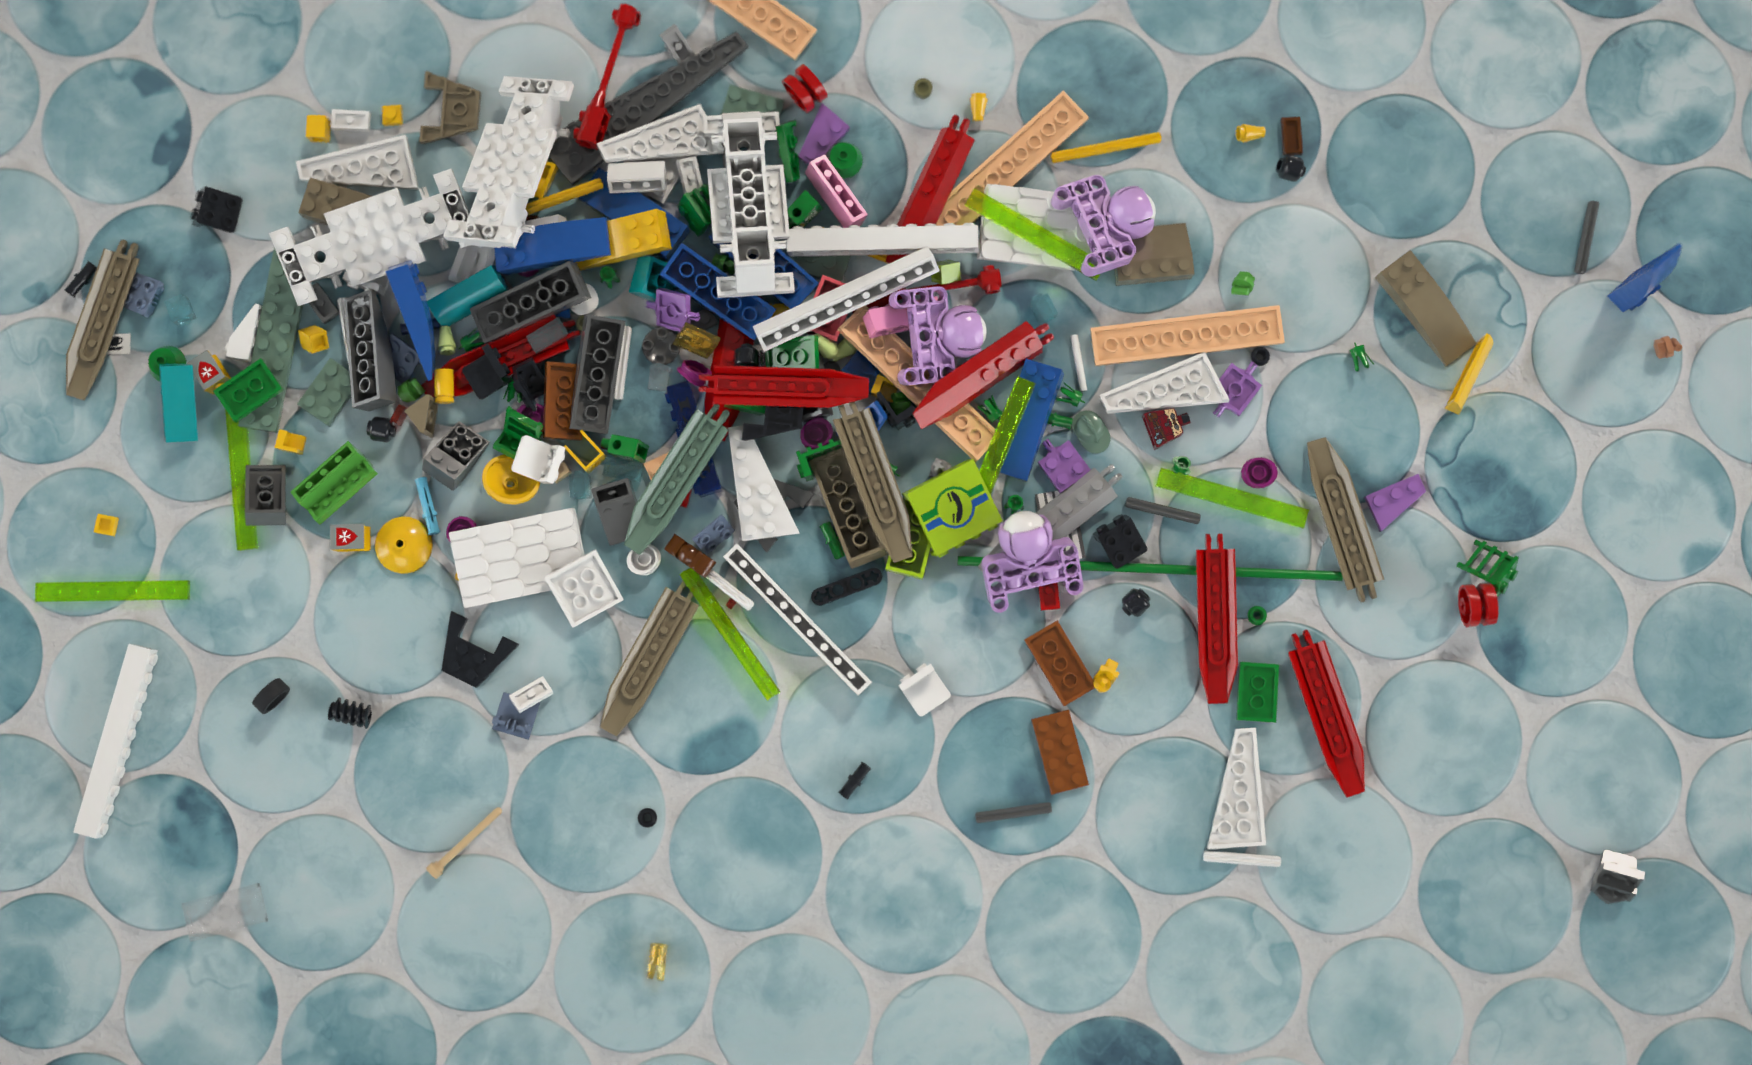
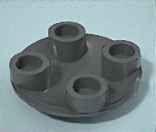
(659, 346)

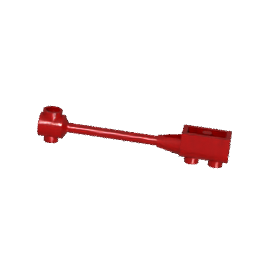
(596, 117)
(987, 280)

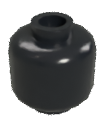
(1290, 168)
(746, 356)
(381, 429)
(1135, 602)

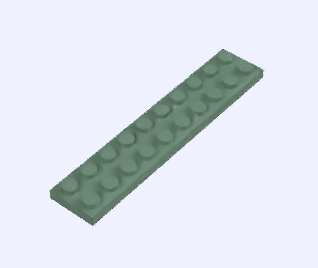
(275, 344)

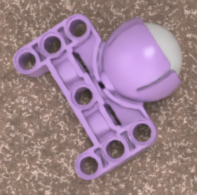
(1117, 220)
(947, 333)
(1027, 550)

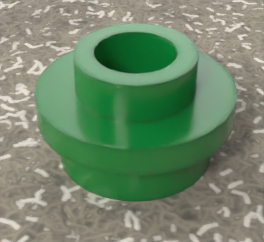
(1263, 615)

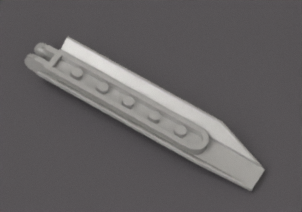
(1076, 504)

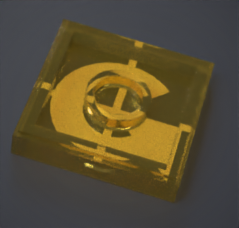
(696, 340)

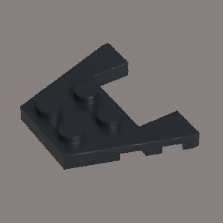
(776, 421)
(468, 660)

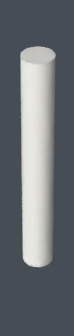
(1078, 363)

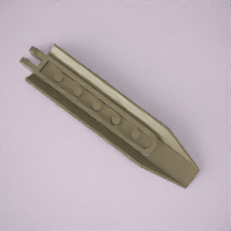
(99, 318)
(875, 481)
(1344, 518)
(647, 658)

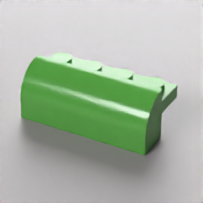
(334, 482)

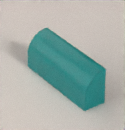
(456, 301)
(178, 402)

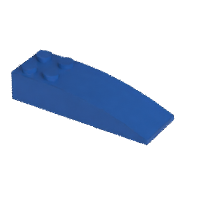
(624, 204)
(555, 245)
(698, 279)
(1645, 280)
(803, 282)
(415, 311)
(1035, 418)

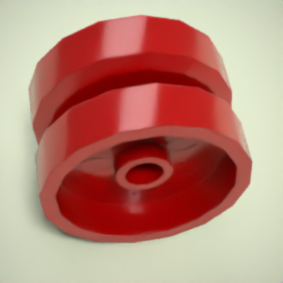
(804, 88)
(1478, 604)

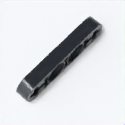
(845, 583)

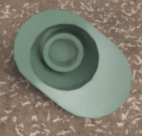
(1091, 431)

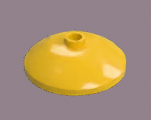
(499, 475)
(415, 549)

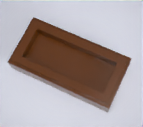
(1291, 136)

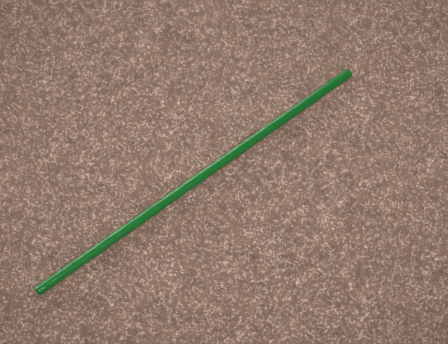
(1188, 570)

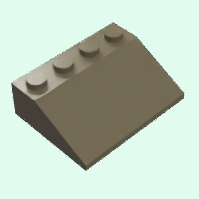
(1159, 257)

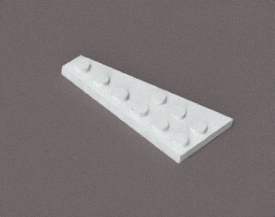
(665, 138)
(374, 164)
(1179, 385)
(758, 498)
(1240, 805)

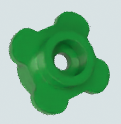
(1183, 461)

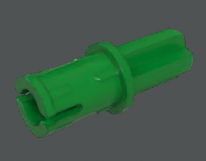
(1060, 421)
(832, 540)

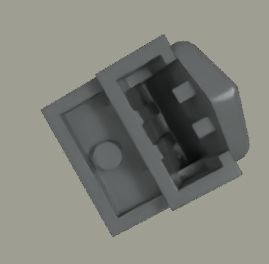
(1616, 878)

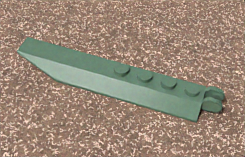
(675, 478)

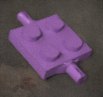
(672, 309)
(1239, 387)
(1063, 465)

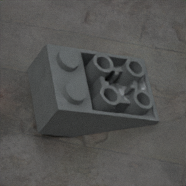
(454, 455)
(615, 508)

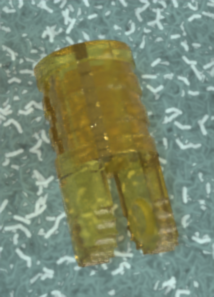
(657, 958)

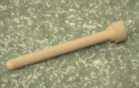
(436, 868)

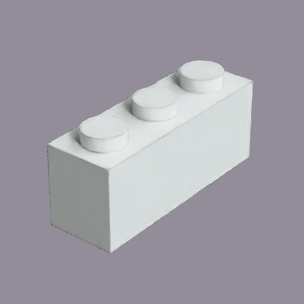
(637, 177)

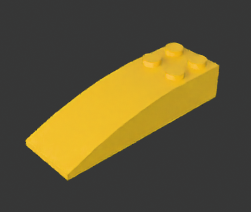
(633, 238)

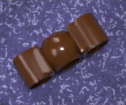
(690, 555)

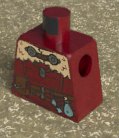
(1164, 426)

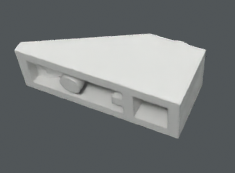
(243, 338)

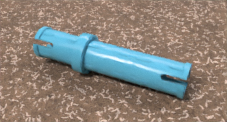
(429, 513)

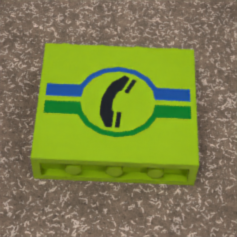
(953, 507)

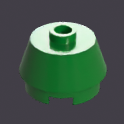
(845, 159)
(164, 355)

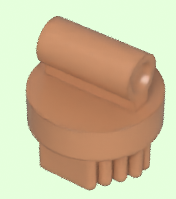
(1665, 347)

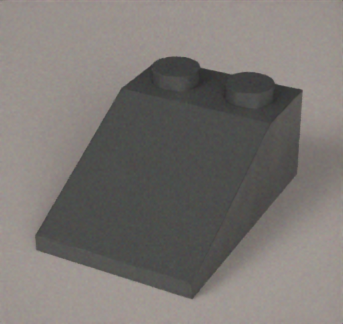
(265, 495)

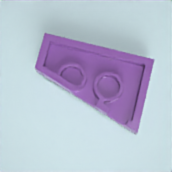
(823, 134)
(1393, 500)

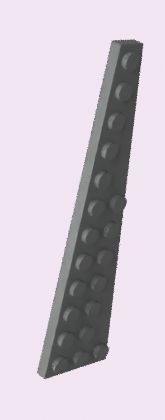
(645, 104)

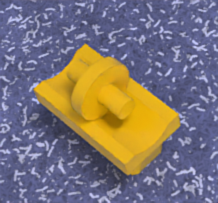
(1105, 676)

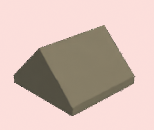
(424, 414)

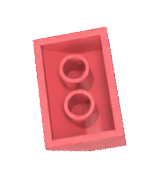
(830, 329)

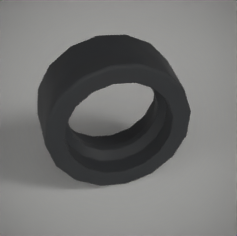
(271, 696)

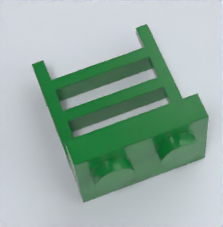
(696, 210)
(515, 427)
(803, 467)
(1500, 573)

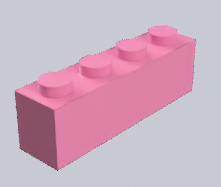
(835, 192)
(886, 320)

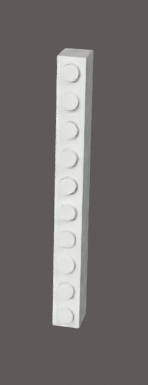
(882, 240)
(846, 298)
(797, 619)
(116, 741)

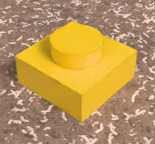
(392, 115)
(106, 525)

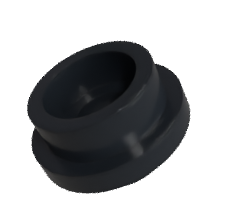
(1264, 352)
(643, 822)

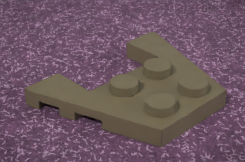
(459, 109)

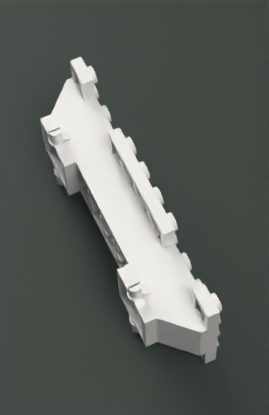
(511, 163)
(748, 204)
(370, 237)

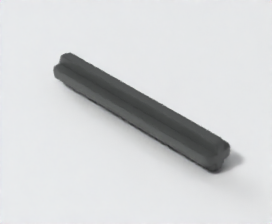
(1586, 237)
(1162, 510)
(1014, 812)

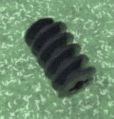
(350, 713)

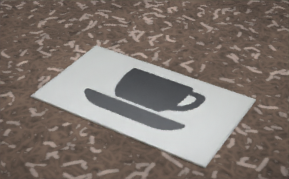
(120, 344)

